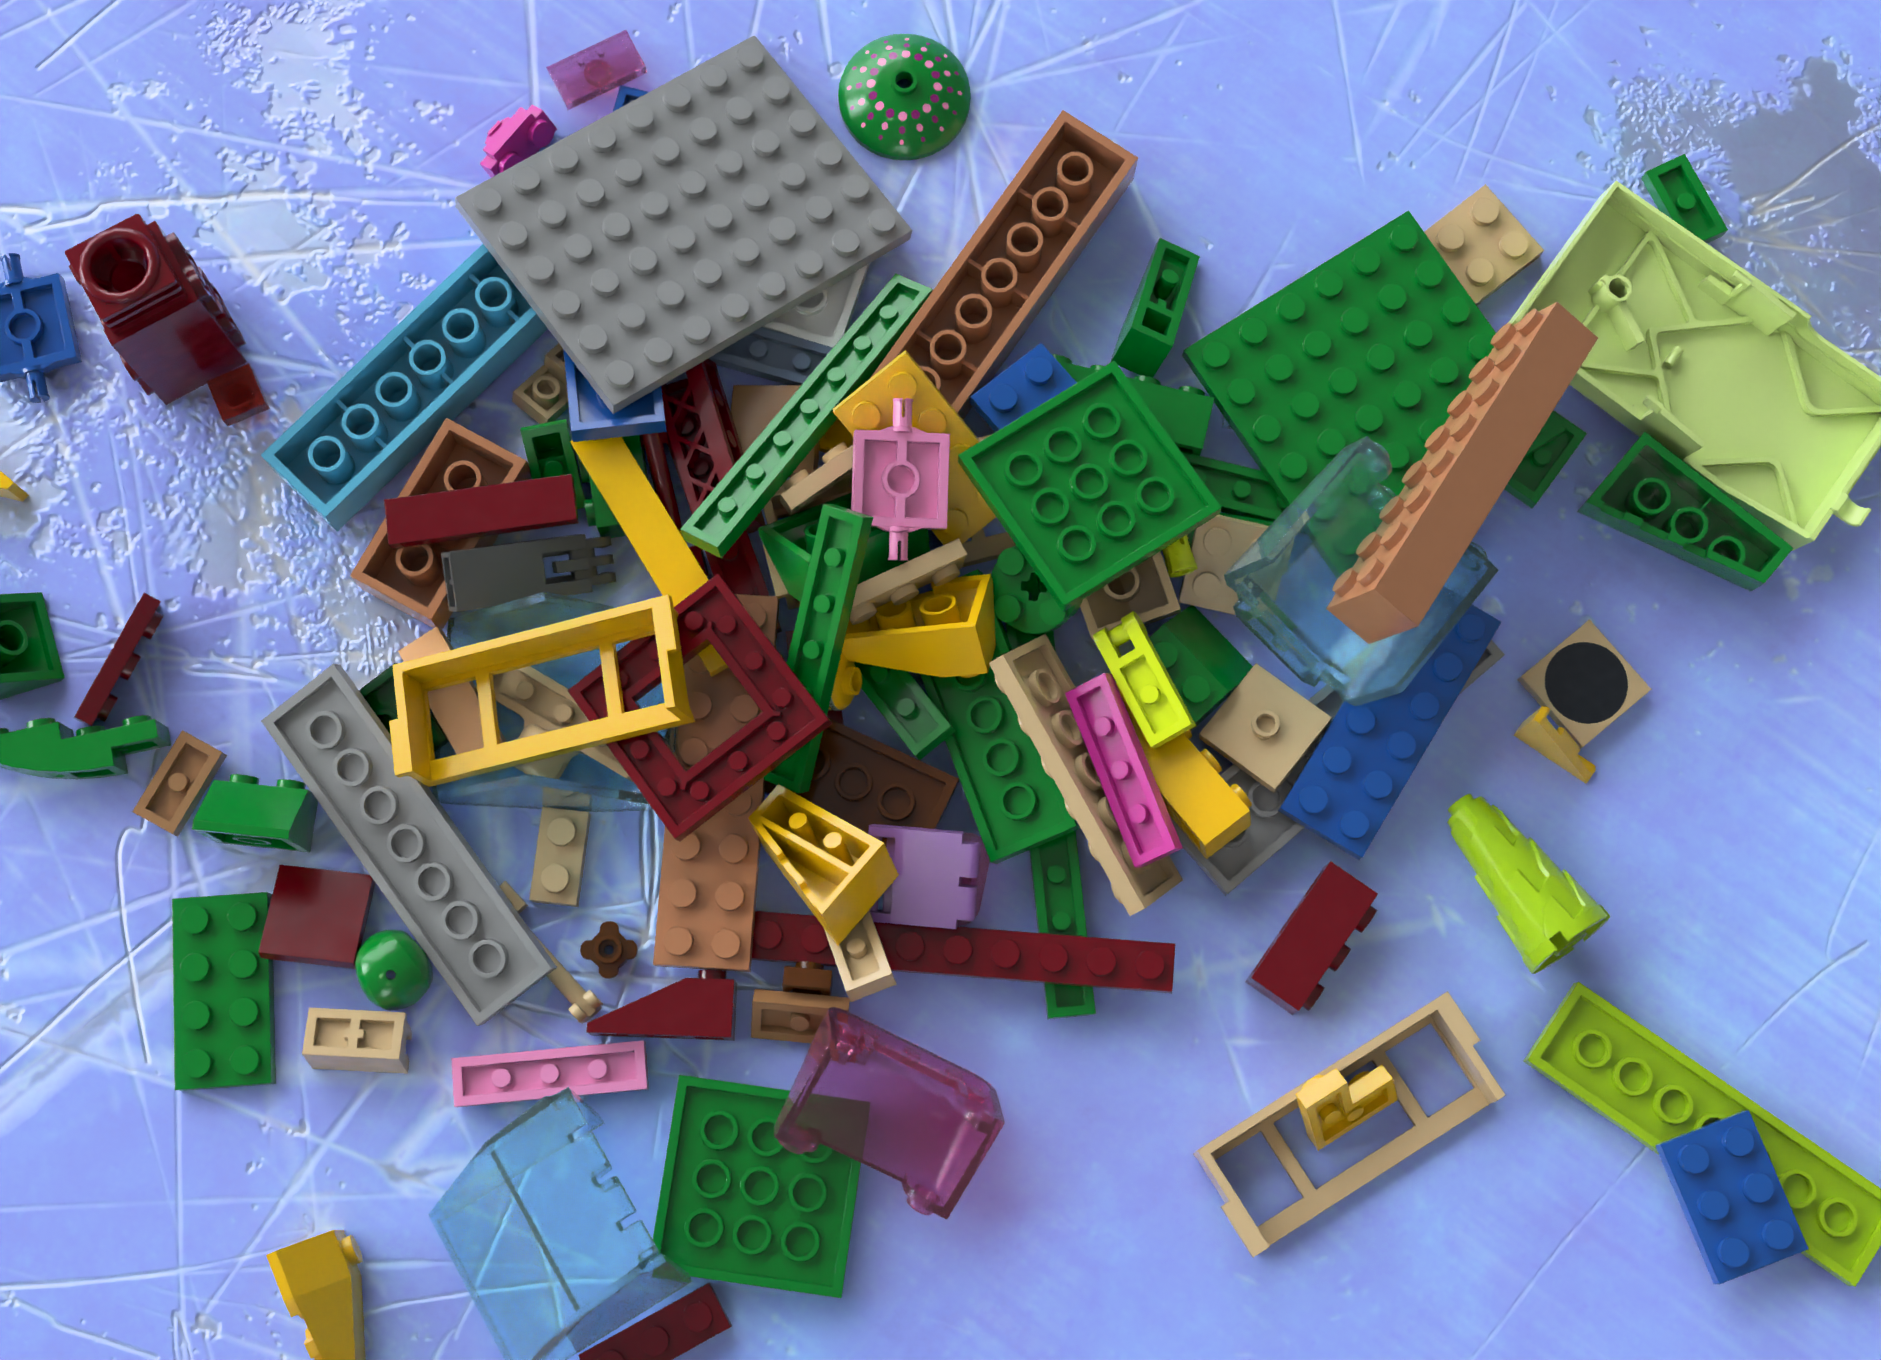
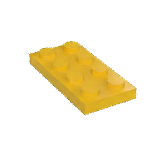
(872, 409)

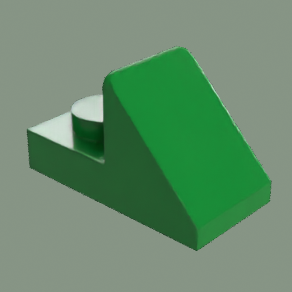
(552, 454)

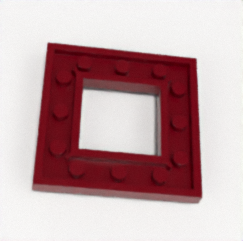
(787, 720)

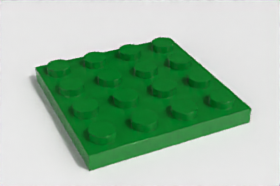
(1089, 485)
(745, 1204)

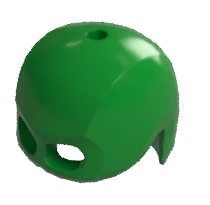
(395, 952)

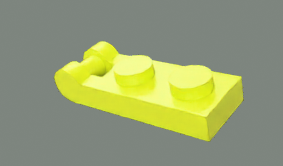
(1144, 681)

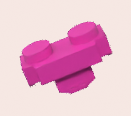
(516, 139)

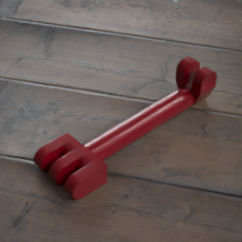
(663, 485)

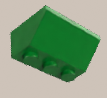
(793, 538)

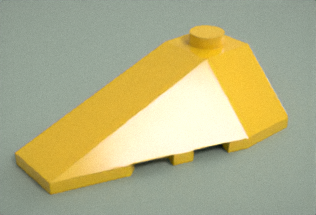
(933, 633)

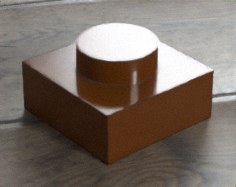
(808, 978)

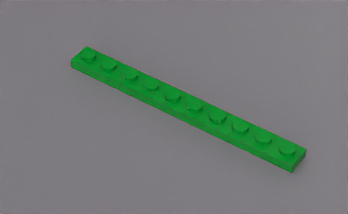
(1057, 881)

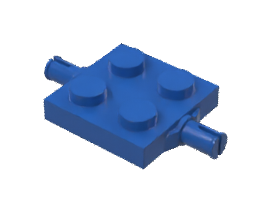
(34, 327)

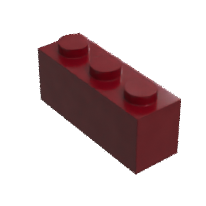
(1313, 939)

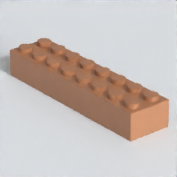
(1016, 259)
(1460, 474)

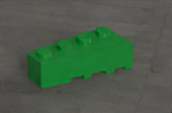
(1685, 515)

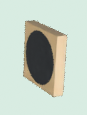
(1584, 683)

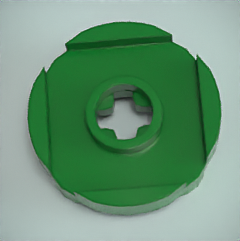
(1015, 604)

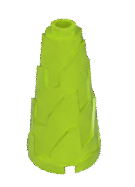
(1535, 900)

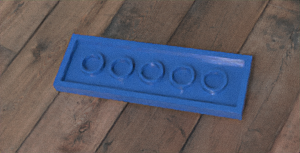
(1378, 744)

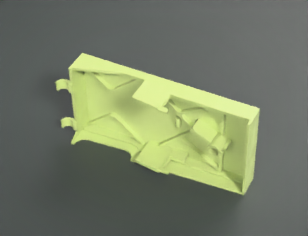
(1715, 366)

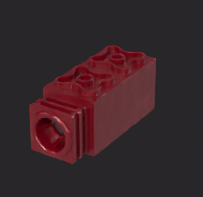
(157, 308)

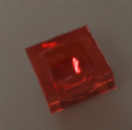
(238, 394)

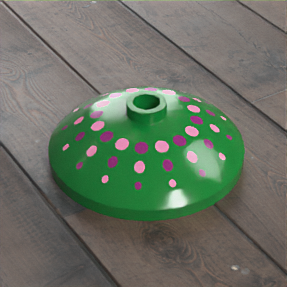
(904, 120)

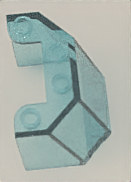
(1291, 572)

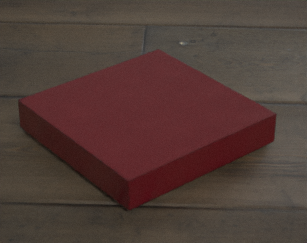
(317, 916)

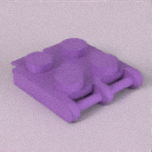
(929, 877)

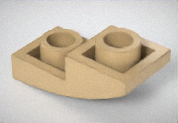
(545, 392)

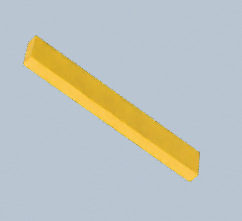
(645, 525)

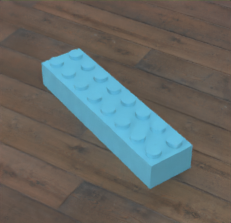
(406, 389)

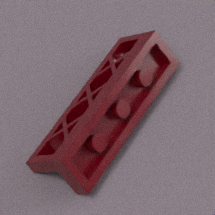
(716, 428)

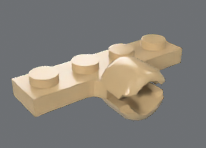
(545, 708)

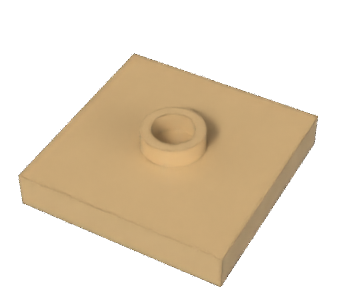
(1265, 728)

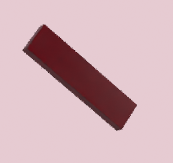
(481, 511)

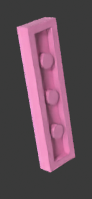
(548, 1072)

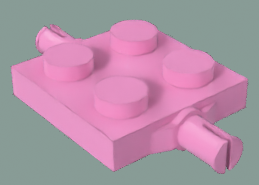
(901, 478)

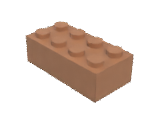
(414, 575)

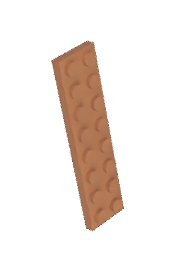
(714, 871)

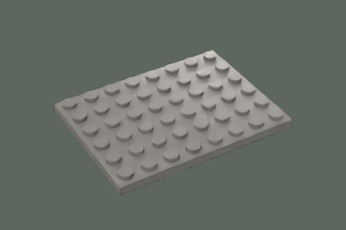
(682, 222)

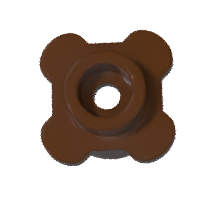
(609, 963)

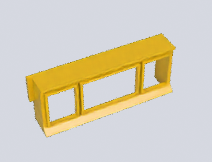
(602, 630)

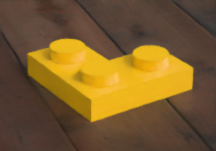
(1335, 1107)

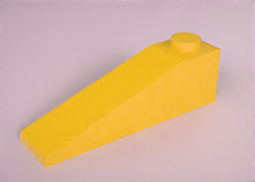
(325, 1289)

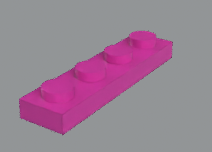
(1123, 770)

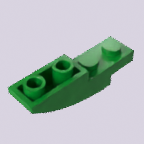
(54, 752)

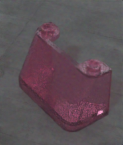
(891, 1110)

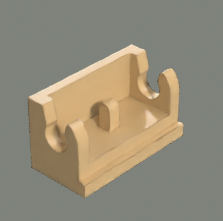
(357, 1040)

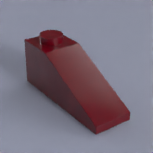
(684, 1010)

